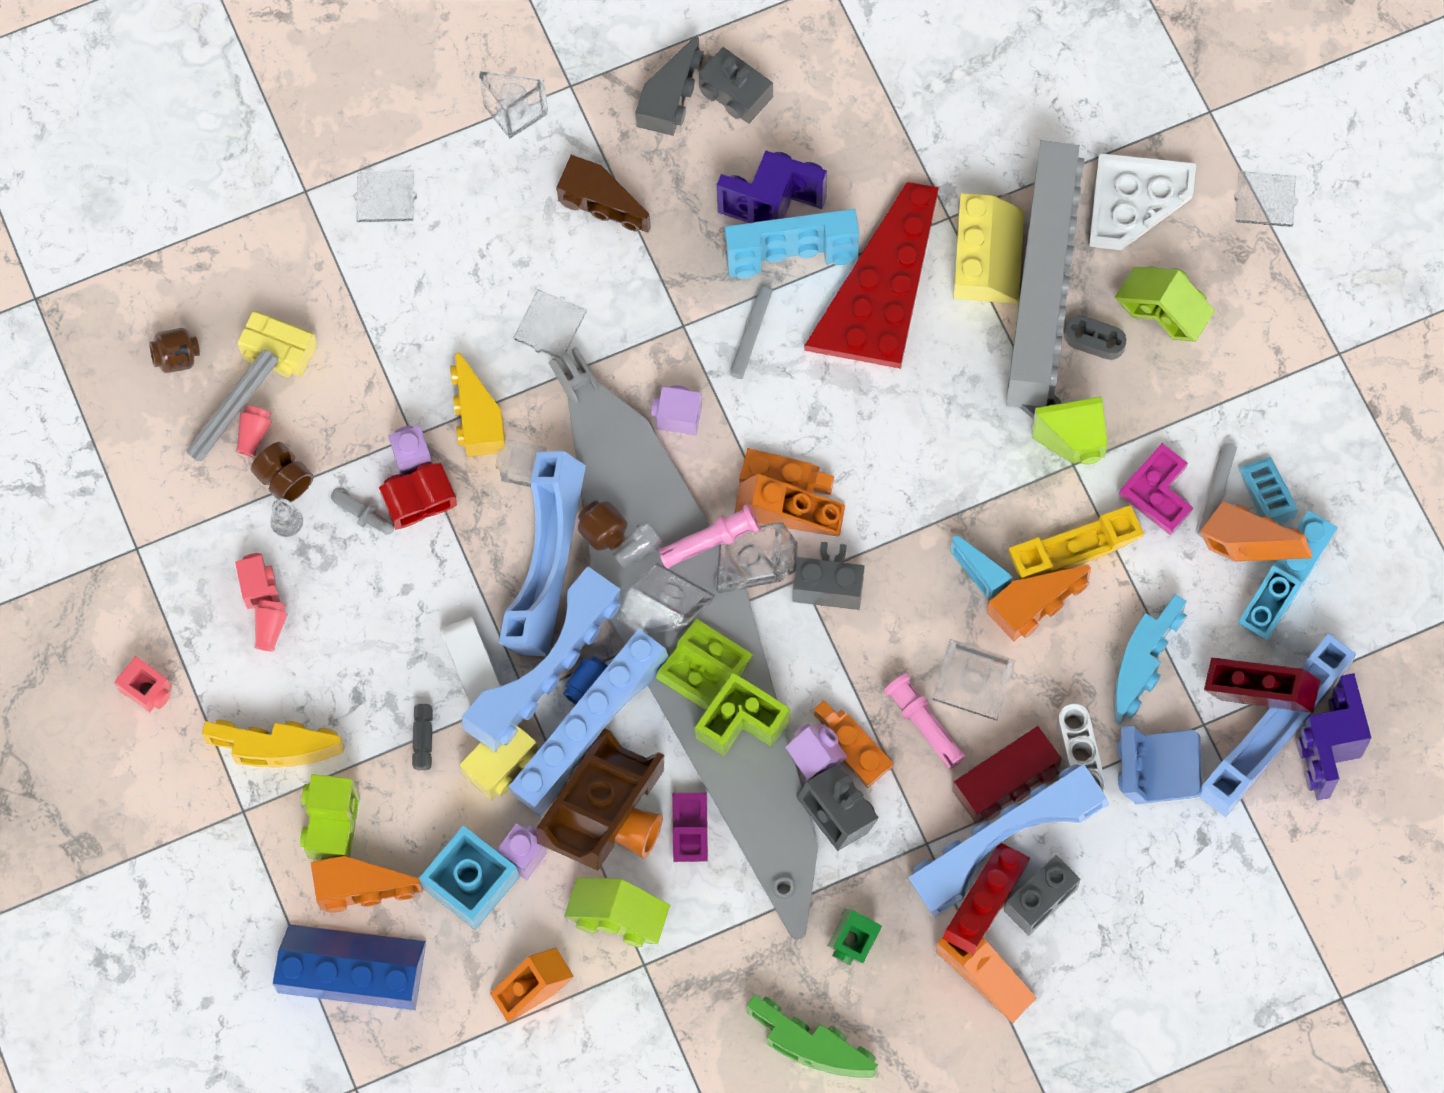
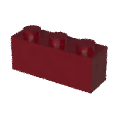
(1262, 684)
(1007, 775)

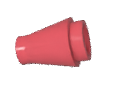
(252, 428)
(268, 624)

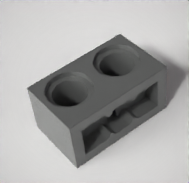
(1042, 895)

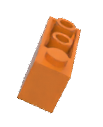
(793, 506)
(1247, 537)
(1032, 598)
(351, 881)
(990, 977)

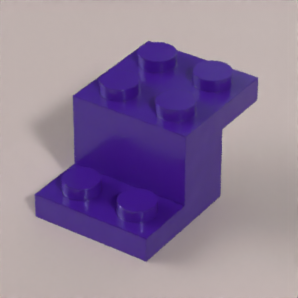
(773, 188)
(1334, 737)

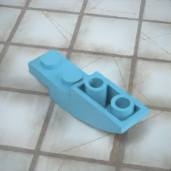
(1286, 579)
(1138, 665)

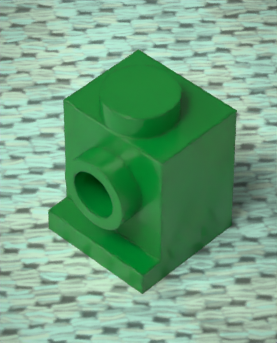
(865, 936)

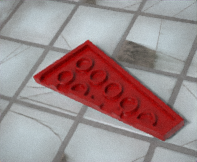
(877, 300)

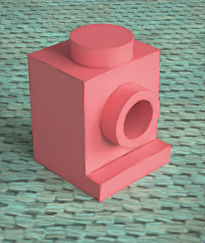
(256, 580)
(138, 676)

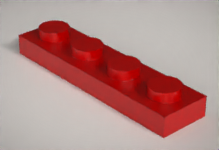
(986, 898)

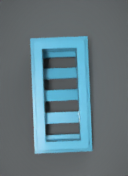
(1280, 514)
(983, 571)

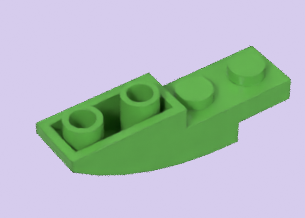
(821, 1051)

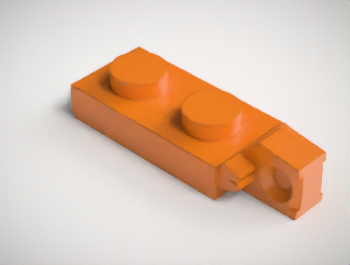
(786, 470)
(862, 753)

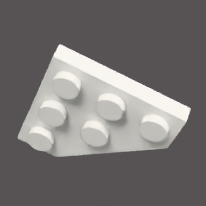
(1135, 197)

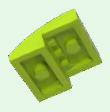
(702, 664)

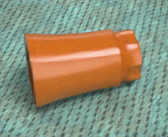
(640, 832)

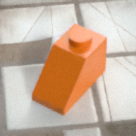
(531, 983)

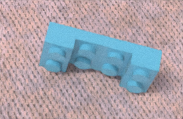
(801, 236)

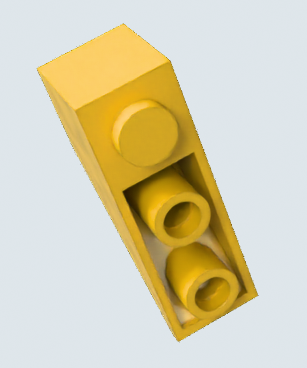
(481, 417)

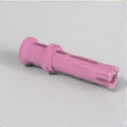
(723, 531)
(916, 709)

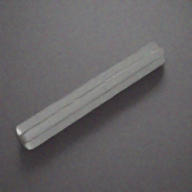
(232, 405)

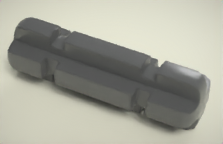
(422, 737)

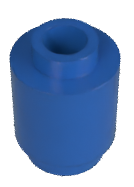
(583, 678)

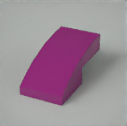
(690, 827)

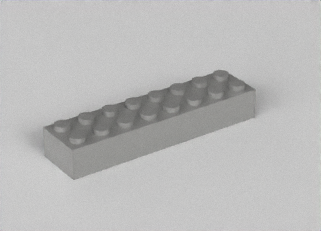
(1045, 275)

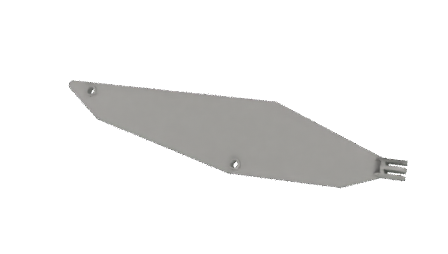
(753, 782)

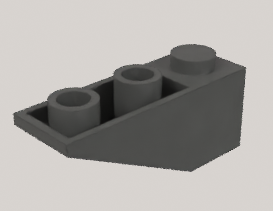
(664, 94)

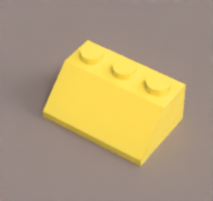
(988, 249)

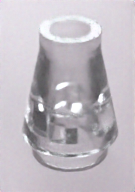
(285, 518)
(638, 545)

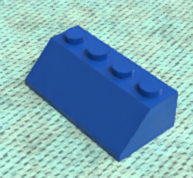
(349, 967)

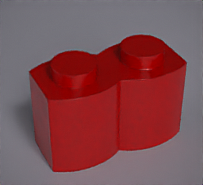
(417, 495)

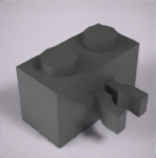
(735, 85)
(828, 581)
(837, 807)

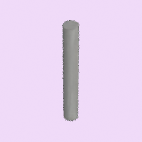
(751, 332)
(1219, 483)

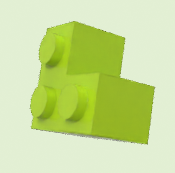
(1168, 299)
(741, 708)
(333, 815)
(617, 909)

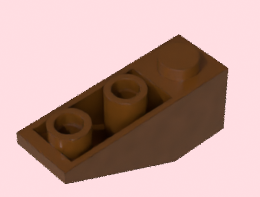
(594, 190)

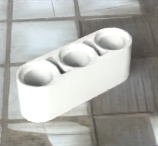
(469, 658)
(1080, 739)

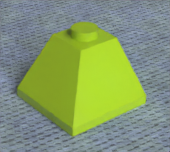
(1073, 430)

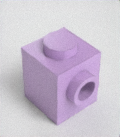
(677, 409)
(409, 448)
(815, 749)
(522, 850)

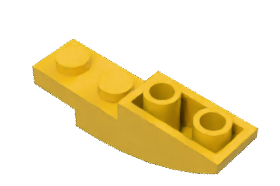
(285, 747)

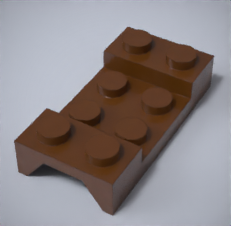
(598, 801)

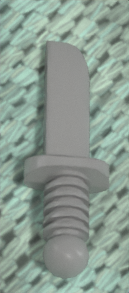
(365, 514)

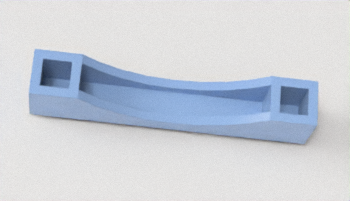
(556, 494)
(499, 710)
(1272, 732)
(557, 758)
(1069, 799)

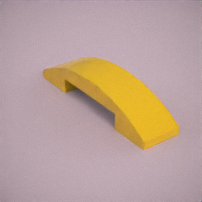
(1077, 545)

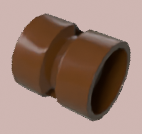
(280, 471)

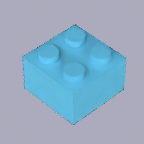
(469, 877)

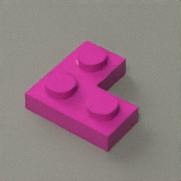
(1150, 490)

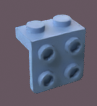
(1159, 765)

